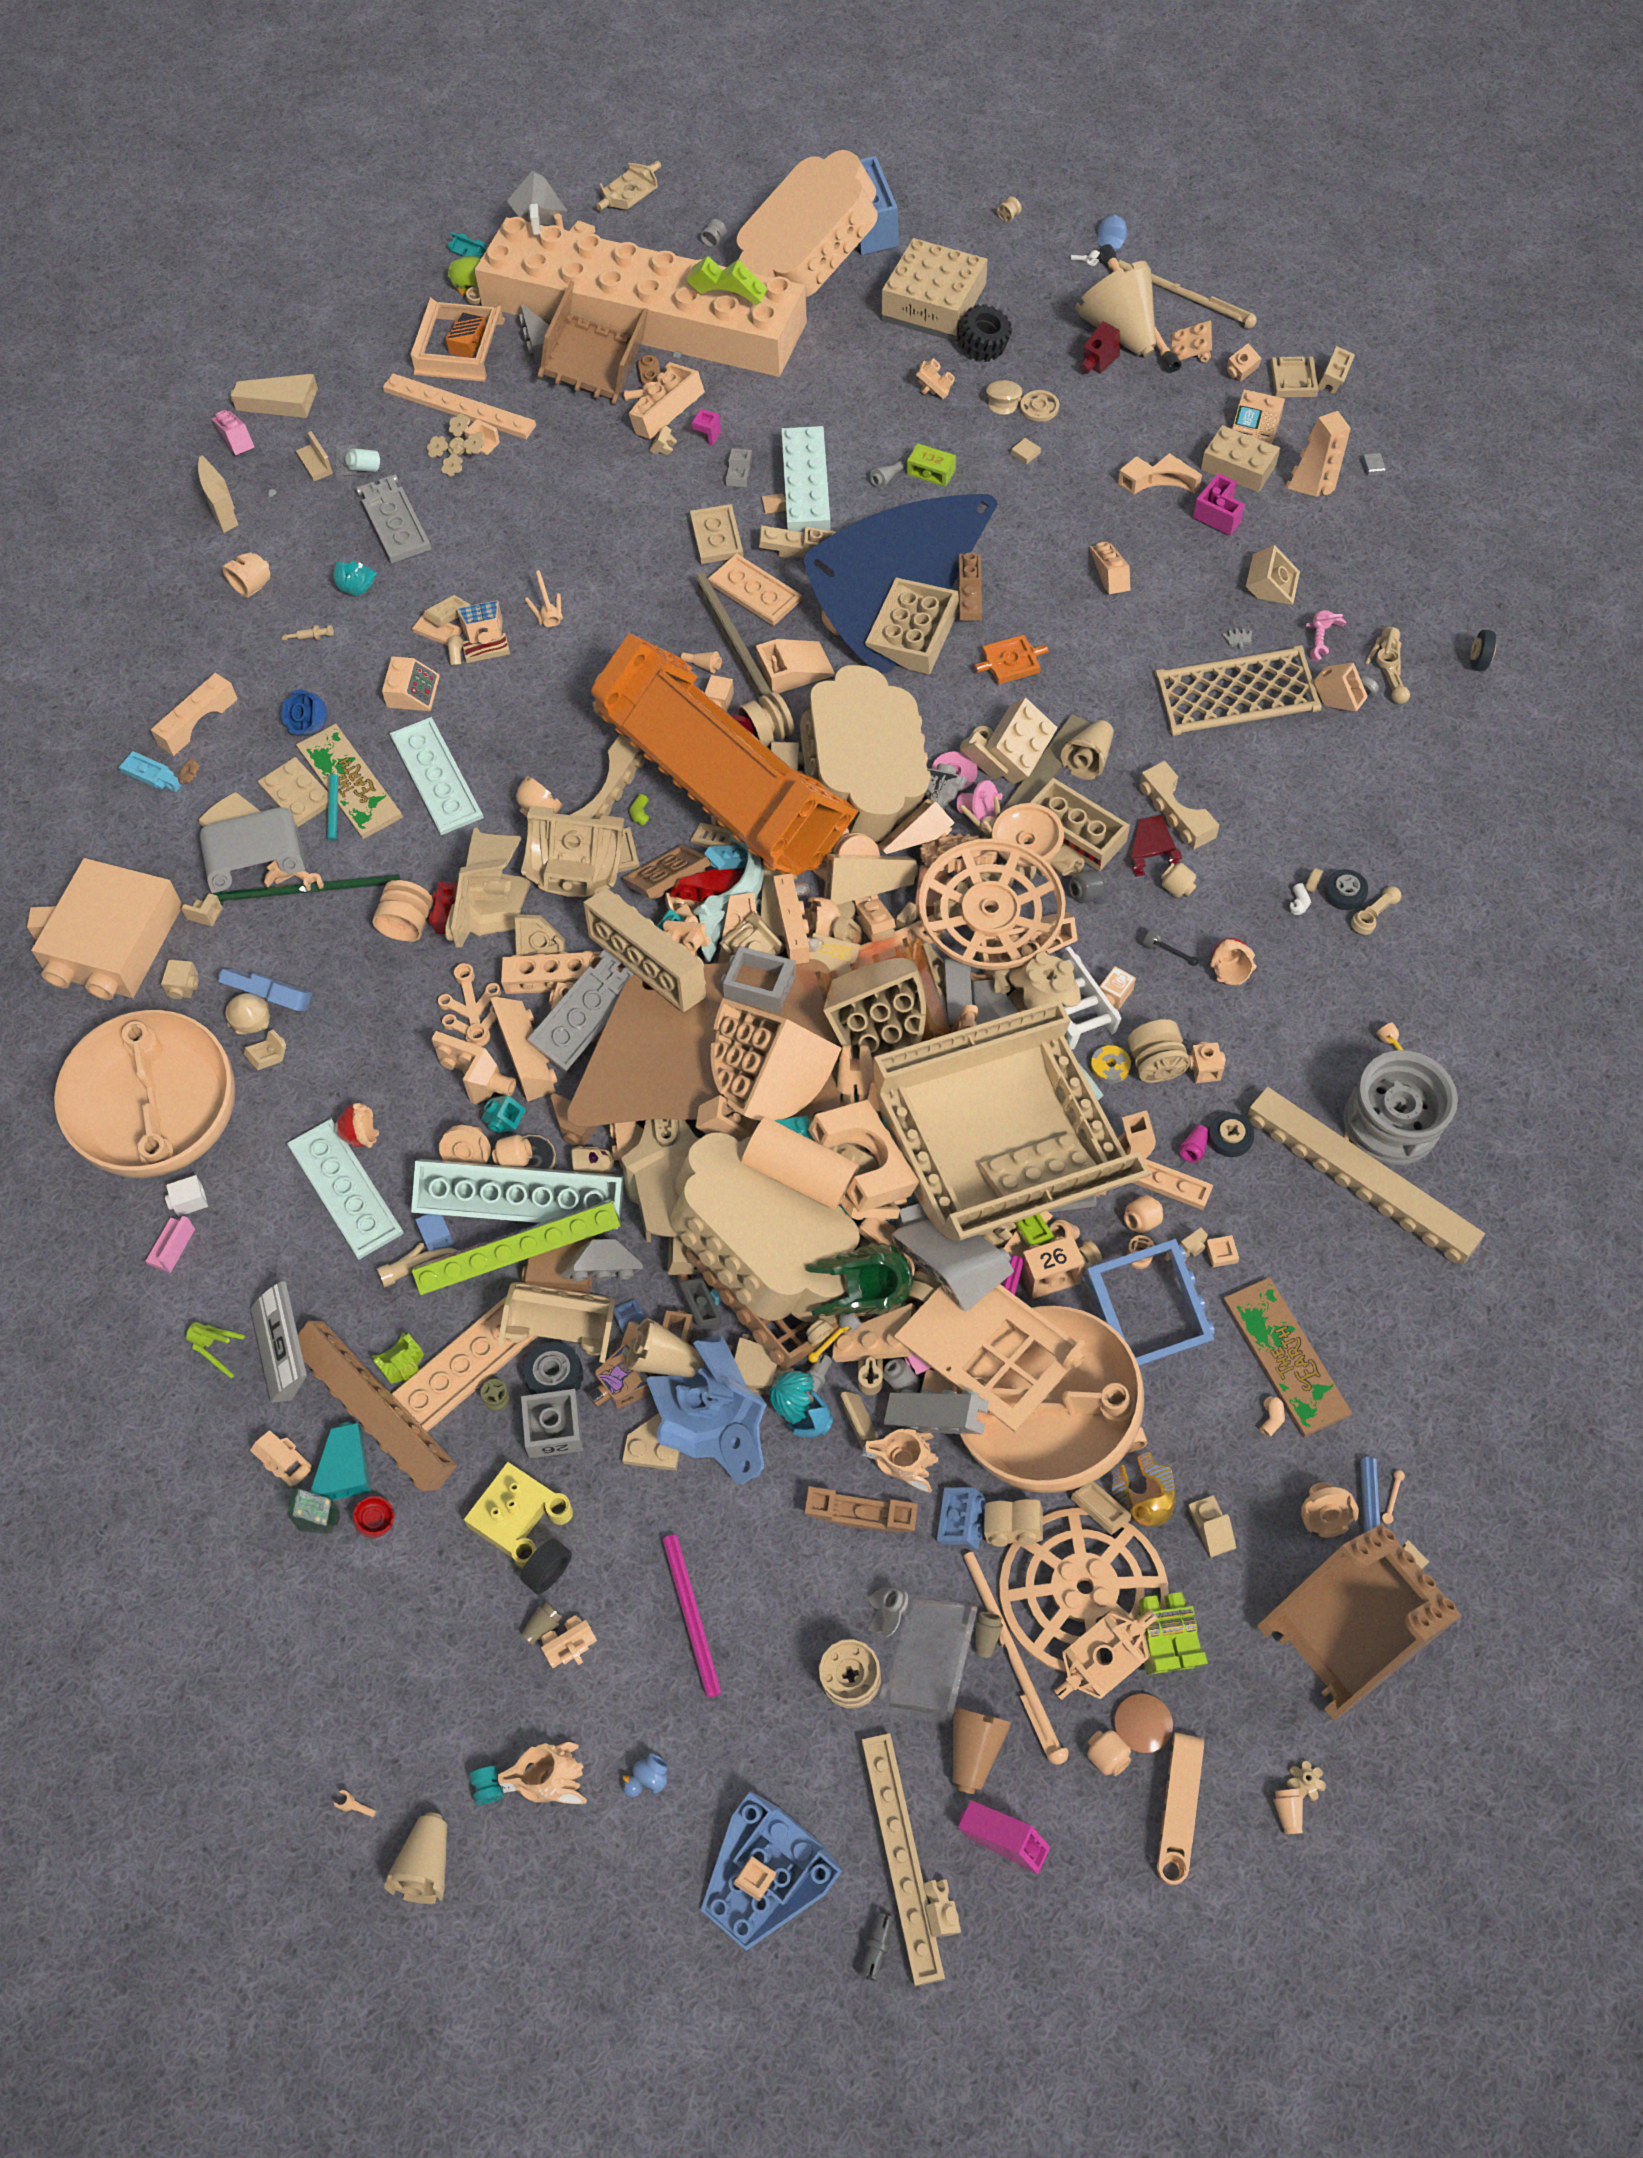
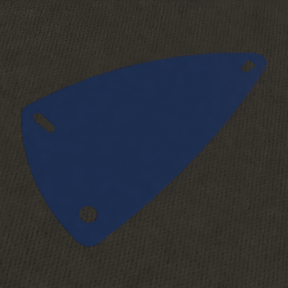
(904, 542)

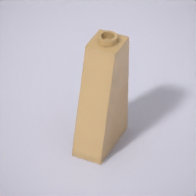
(276, 395)
(862, 876)

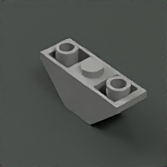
(602, 1261)

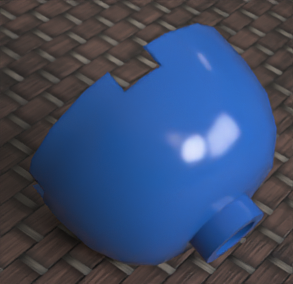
(304, 713)

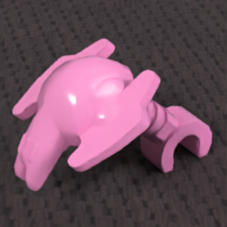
(1321, 622)

